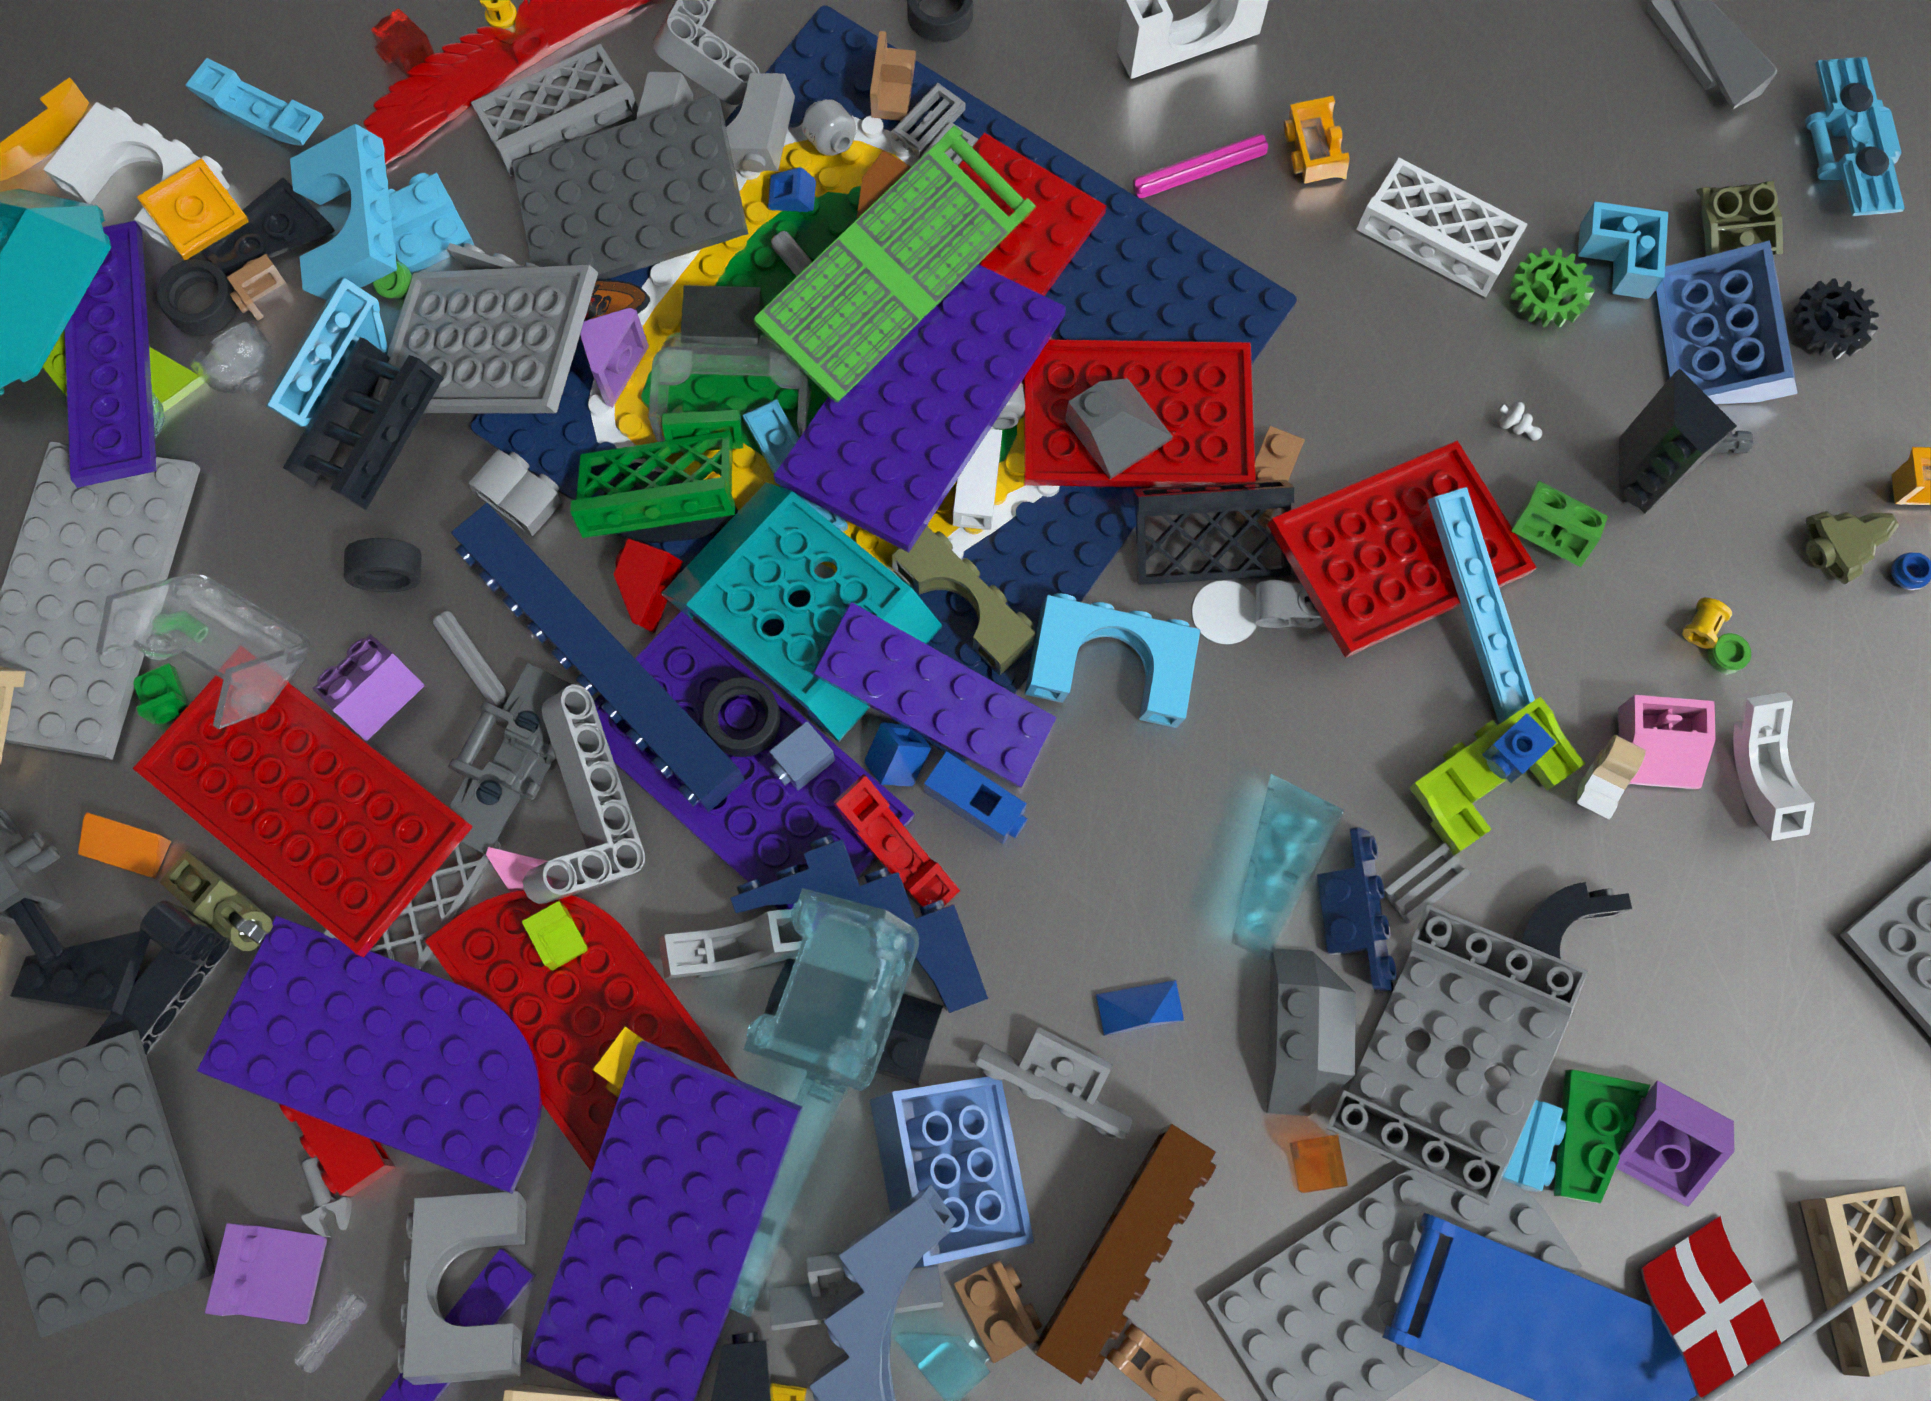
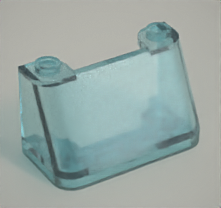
(838, 991)

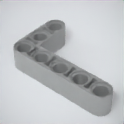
(701, 53)
(589, 804)

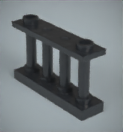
(385, 433)

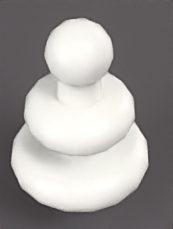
(1522, 423)

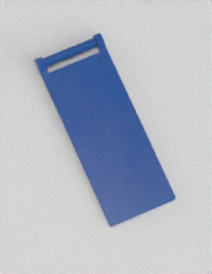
(1535, 1325)

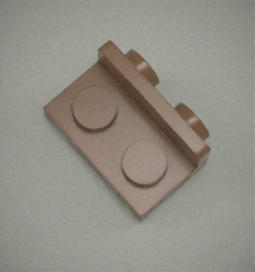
(997, 1310)

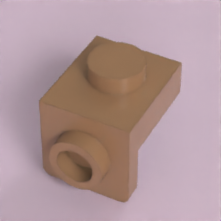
(253, 282)

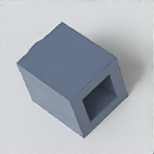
(801, 757)

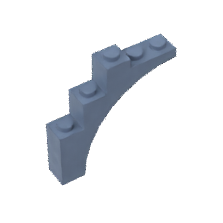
(863, 1321)

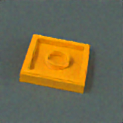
(192, 209)

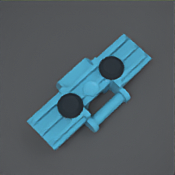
(1870, 132)

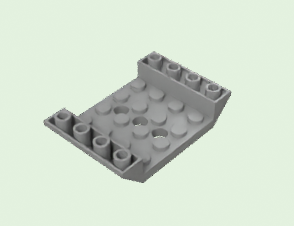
(1469, 994)

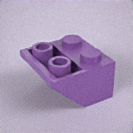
(367, 686)

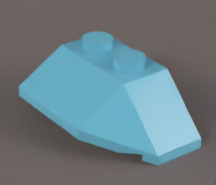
(324, 350)

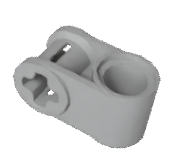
(1284, 605)

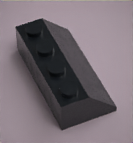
(1669, 441)
(908, 1039)

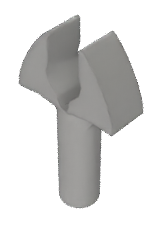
(323, 1201)

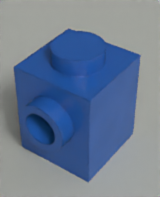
(1518, 749)

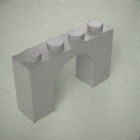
(756, 132)
(440, 1233)

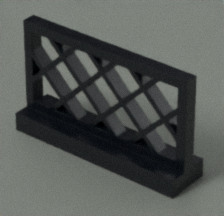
(1204, 500)

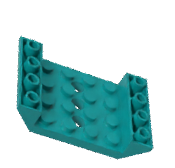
(754, 569)

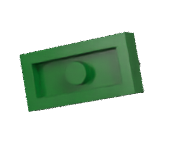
(688, 422)

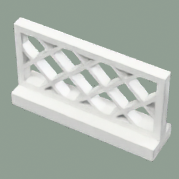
(1431, 244)

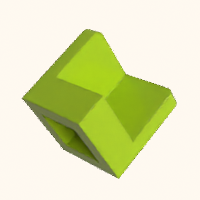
(555, 935)

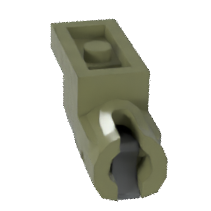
(217, 902)

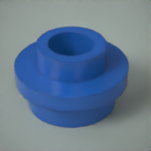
(1918, 564)

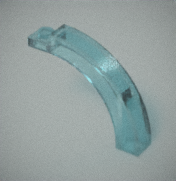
(820, 1105)

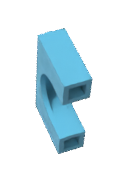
(366, 243)
(1164, 647)

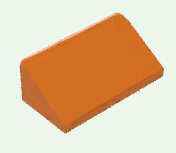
(122, 845)

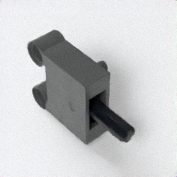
(26, 890)

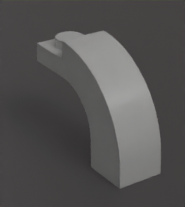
(731, 948)

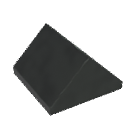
(720, 315)

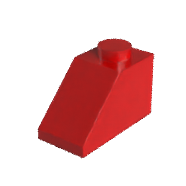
(642, 576)

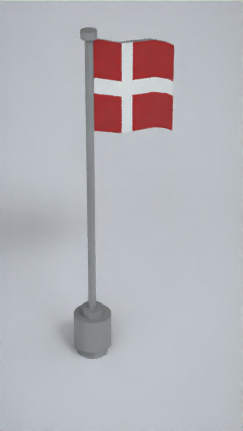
(1720, 1314)

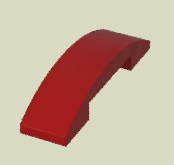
(892, 844)

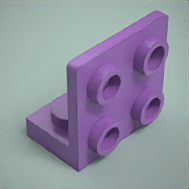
(266, 1273)

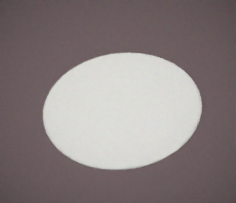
(1225, 612)

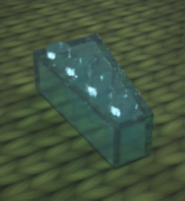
(1285, 855)

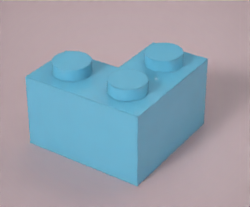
(1630, 238)

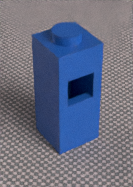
(976, 798)

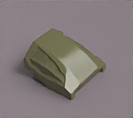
(1741, 217)

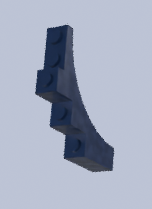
(942, 941)

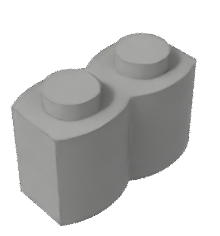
(515, 491)

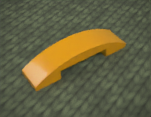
(45, 132)

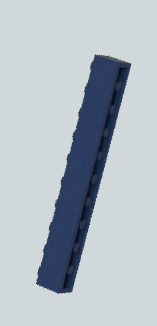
(598, 657)

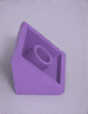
(614, 350)

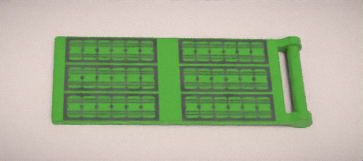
(891, 267)

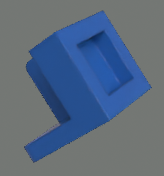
(897, 755)

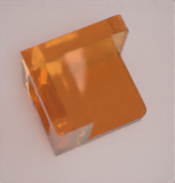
(1318, 1164)

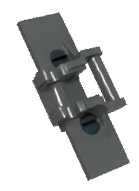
(519, 765)

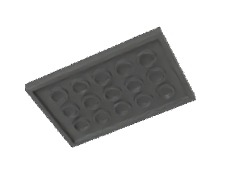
(633, 192)
(94, 1186)

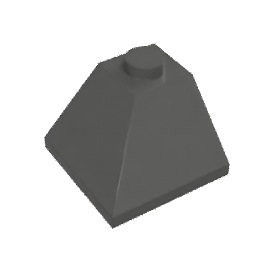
(1115, 425)

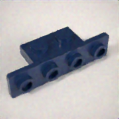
(1354, 910)

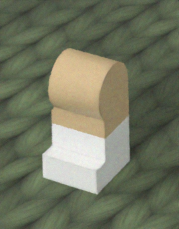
(1609, 776)

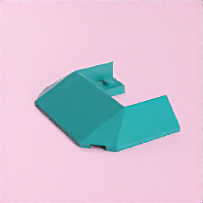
(46, 266)

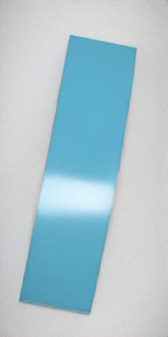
(253, 107)

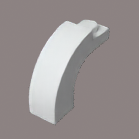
(1765, 770)

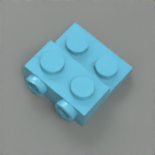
(425, 222)

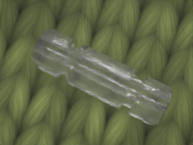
(330, 1332)

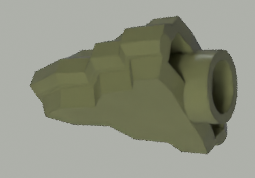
(1846, 542)

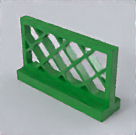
(657, 503)

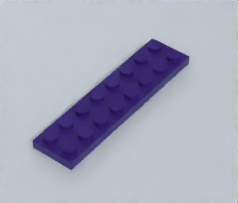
(111, 368)

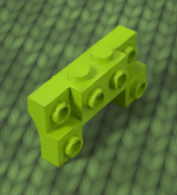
(1465, 777)

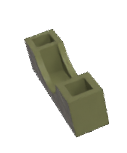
(934, 566)

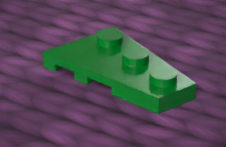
(1597, 1118)

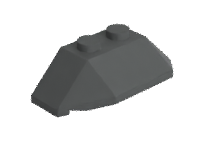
(1308, 1033)

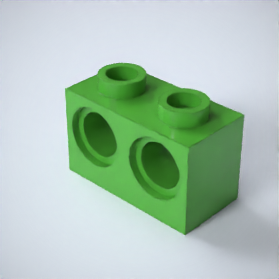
(1560, 523)

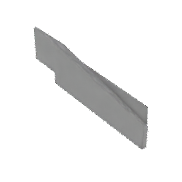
(1714, 48)

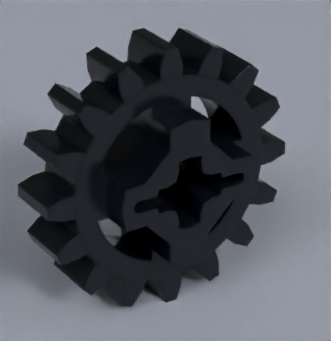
(1835, 318)

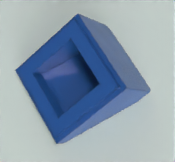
(792, 191)

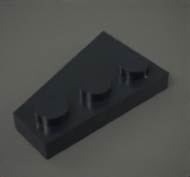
(276, 225)
(87, 975)

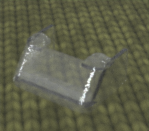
(678, 360)
(214, 629)

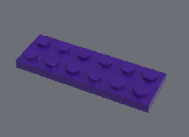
(933, 695)

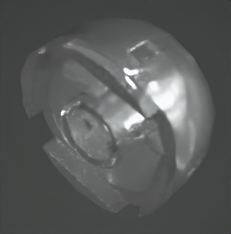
(236, 360)

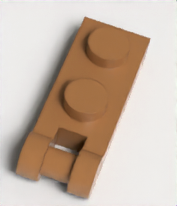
(1161, 1373)

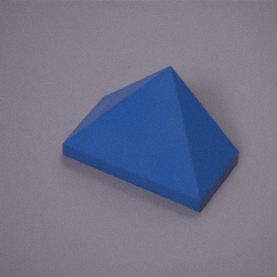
(1139, 1007)

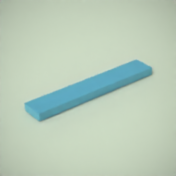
(1481, 602)

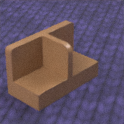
(891, 81)

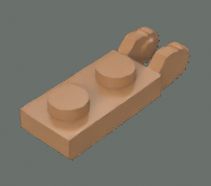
(1275, 462)

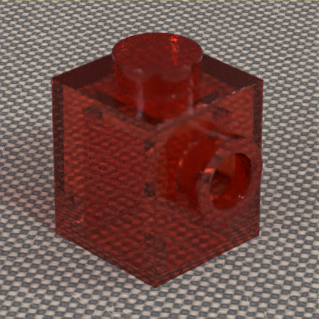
(401, 41)

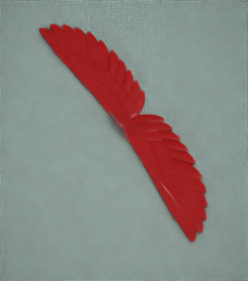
(479, 65)

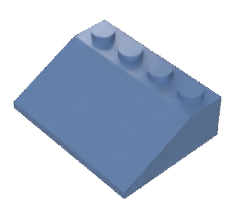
(1728, 325)
(964, 1148)

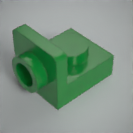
(160, 695)

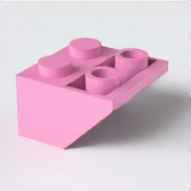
(1675, 737)

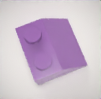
(1676, 1144)

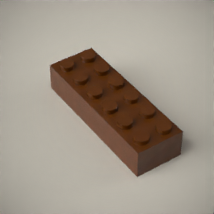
(1124, 1252)

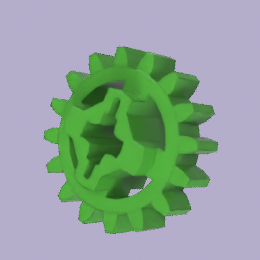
(1554, 286)

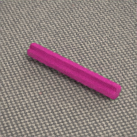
(1200, 166)

